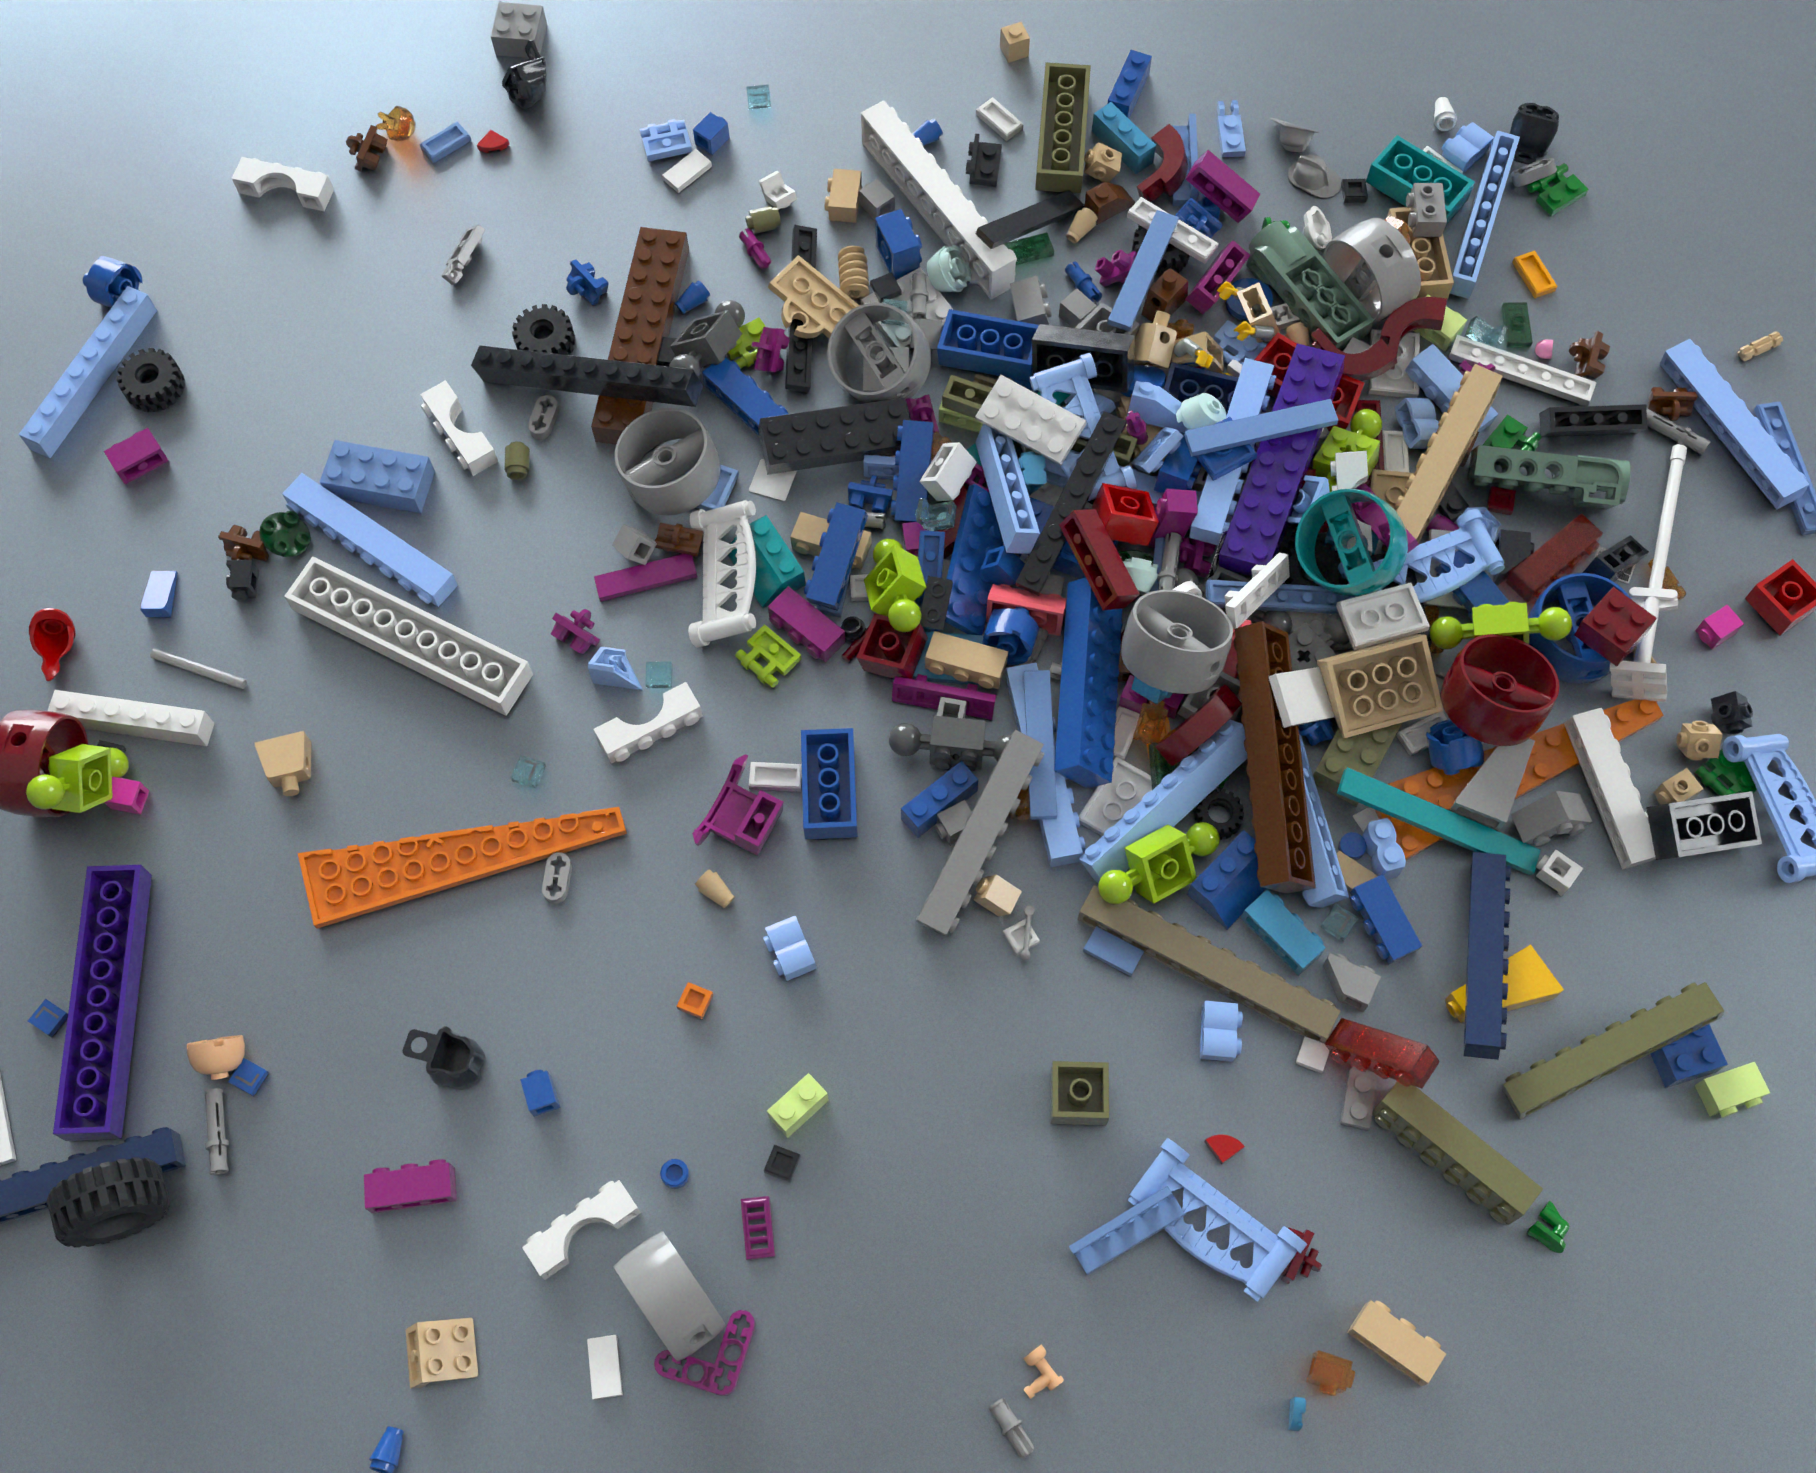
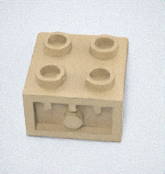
(441, 1351)

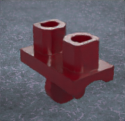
(1309, 1262)

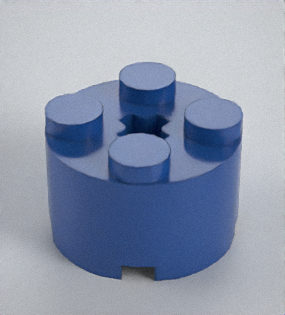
(109, 279)
(1013, 632)
(1452, 748)

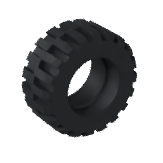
(108, 1202)

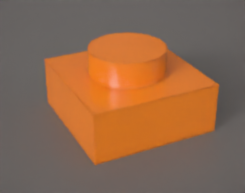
(695, 1000)

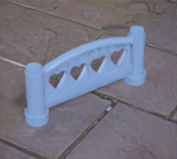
(1073, 379)
(1469, 538)
(1757, 754)
(1270, 1250)

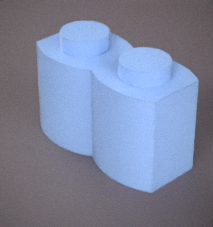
(1467, 146)
(1418, 421)
(1385, 853)
(790, 948)
(1219, 1031)

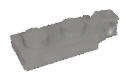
(461, 255)
(1359, 1099)

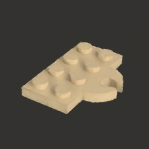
(810, 299)

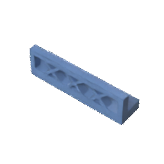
(1189, 137)
(1127, 1230)

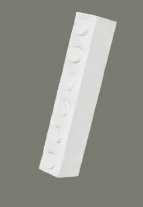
(135, 717)
(1611, 787)

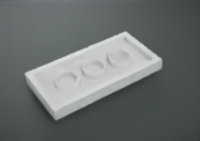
(1031, 420)

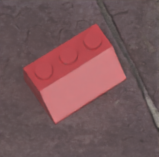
(1044, 609)

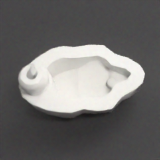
(1317, 228)

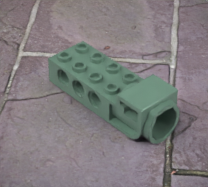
(1307, 284)
(1569, 473)

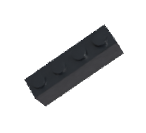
(1593, 420)

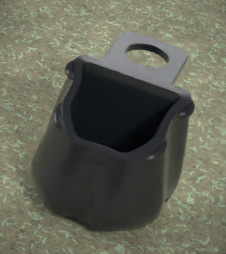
(526, 80)
(1536, 128)
(449, 1057)

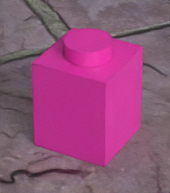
(1719, 627)
(127, 795)

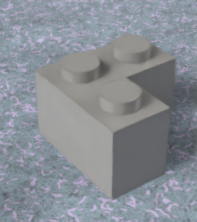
(1552, 814)

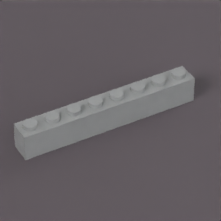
(980, 832)

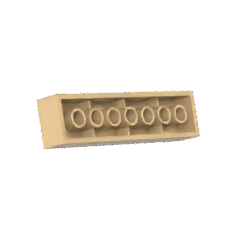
(1446, 449)

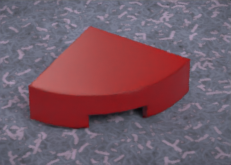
(492, 141)
(1224, 1146)

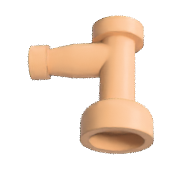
(1048, 1377)

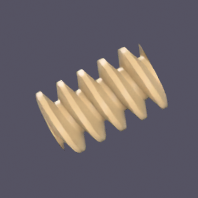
(853, 272)

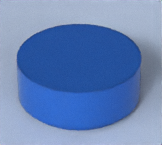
(1352, 845)
(674, 1173)

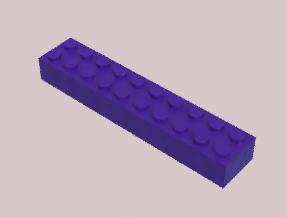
(1279, 466)
(103, 1004)

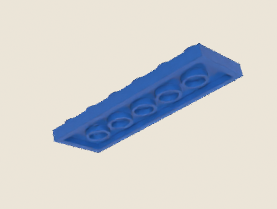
(971, 587)

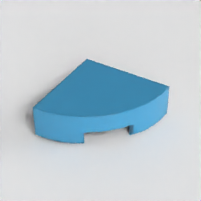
(1297, 1408)

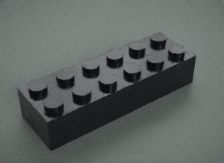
(831, 435)

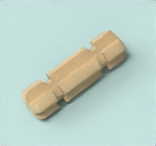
(1760, 346)

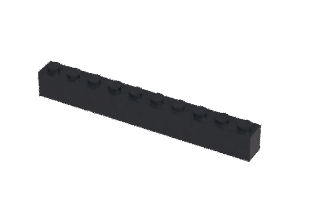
(588, 375)

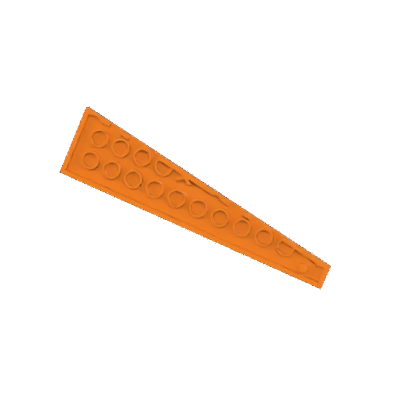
(1548, 759)
(383, 874)

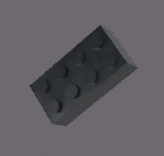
(1110, 351)
(1704, 825)

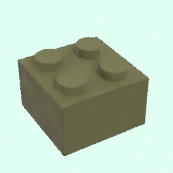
(1079, 1093)

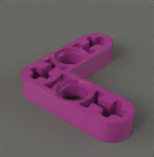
(712, 1371)

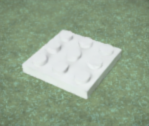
(936, 309)

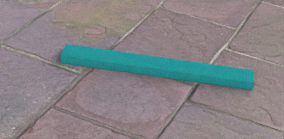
(1437, 820)

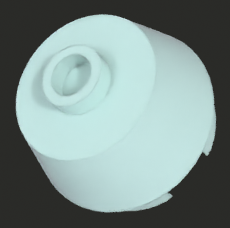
(948, 271)
(1200, 411)
(1142, 573)

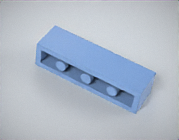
(1440, 380)

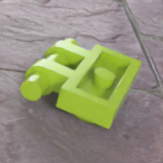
(751, 333)
(774, 650)

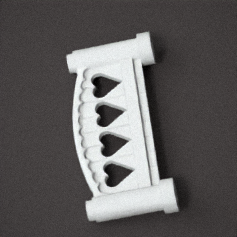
(715, 524)

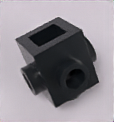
(1731, 713)

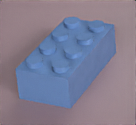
(378, 476)

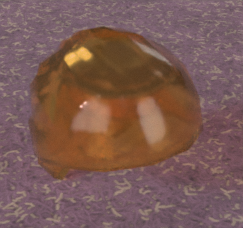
(398, 123)

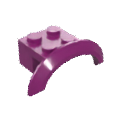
(740, 814)

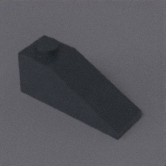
(1617, 559)

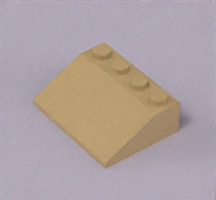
(1381, 685)

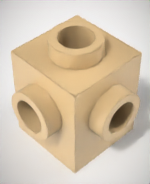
(1102, 162)
(1699, 740)

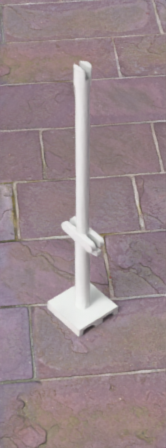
(1641, 678)

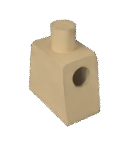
(1155, 342)
(286, 760)

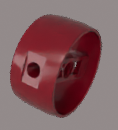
(1499, 690)
(25, 750)

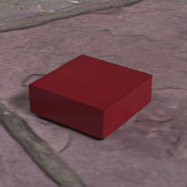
(1501, 500)

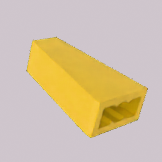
(1527, 981)

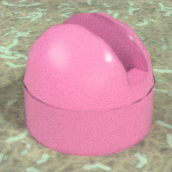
(1544, 349)

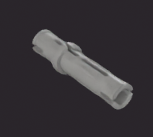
(1676, 432)
(1167, 577)
(217, 1141)

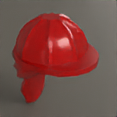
(51, 638)

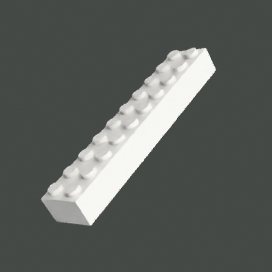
(935, 196)
(409, 635)

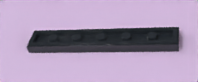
(1029, 219)

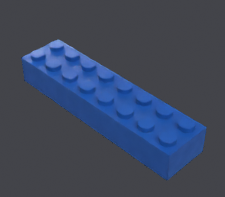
(1088, 688)

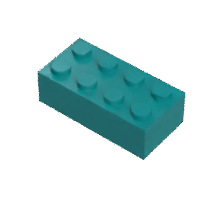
(1405, 164)

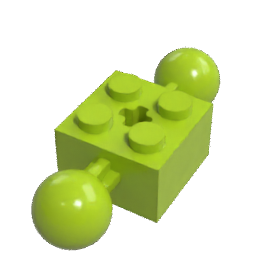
(1364, 428)
(895, 585)
(1501, 620)
(78, 778)
(1159, 863)

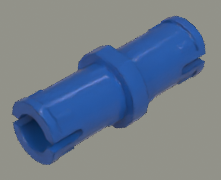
(1083, 282)

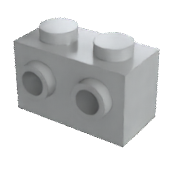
(1426, 210)
(1030, 302)

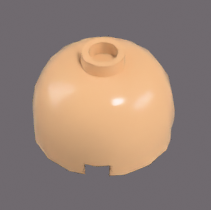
(217, 1055)

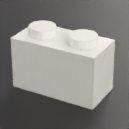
(948, 471)

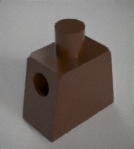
(1168, 290)

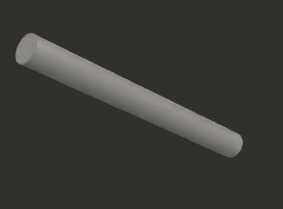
(198, 668)

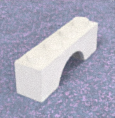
(257, 177)
(472, 448)
(1351, 472)
(622, 739)
(550, 1249)

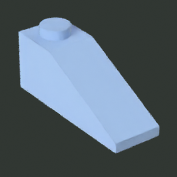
(1155, 406)

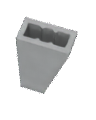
(1494, 787)

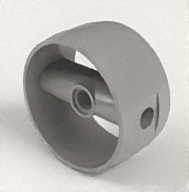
(1380, 262)
(859, 326)
(647, 480)
(1176, 641)
(669, 1296)

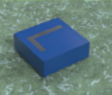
(48, 1018)
(248, 1077)

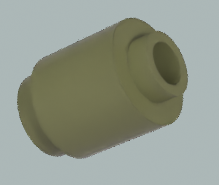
(763, 219)
(517, 460)

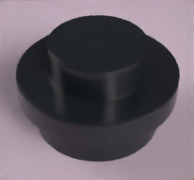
(853, 628)

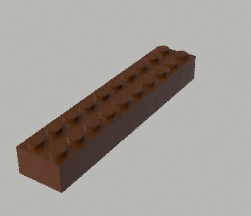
(643, 320)
(1273, 764)

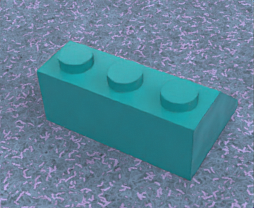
(774, 563)

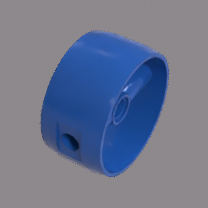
(1575, 595)

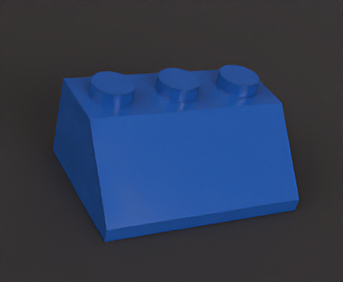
(1229, 882)

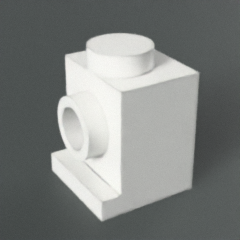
(1565, 870)

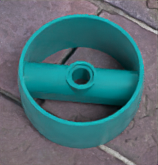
(1343, 524)

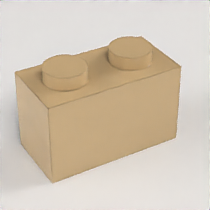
(844, 195)

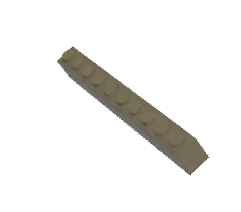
(1212, 966)

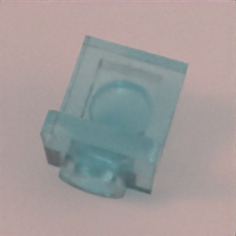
(1484, 333)
(936, 516)

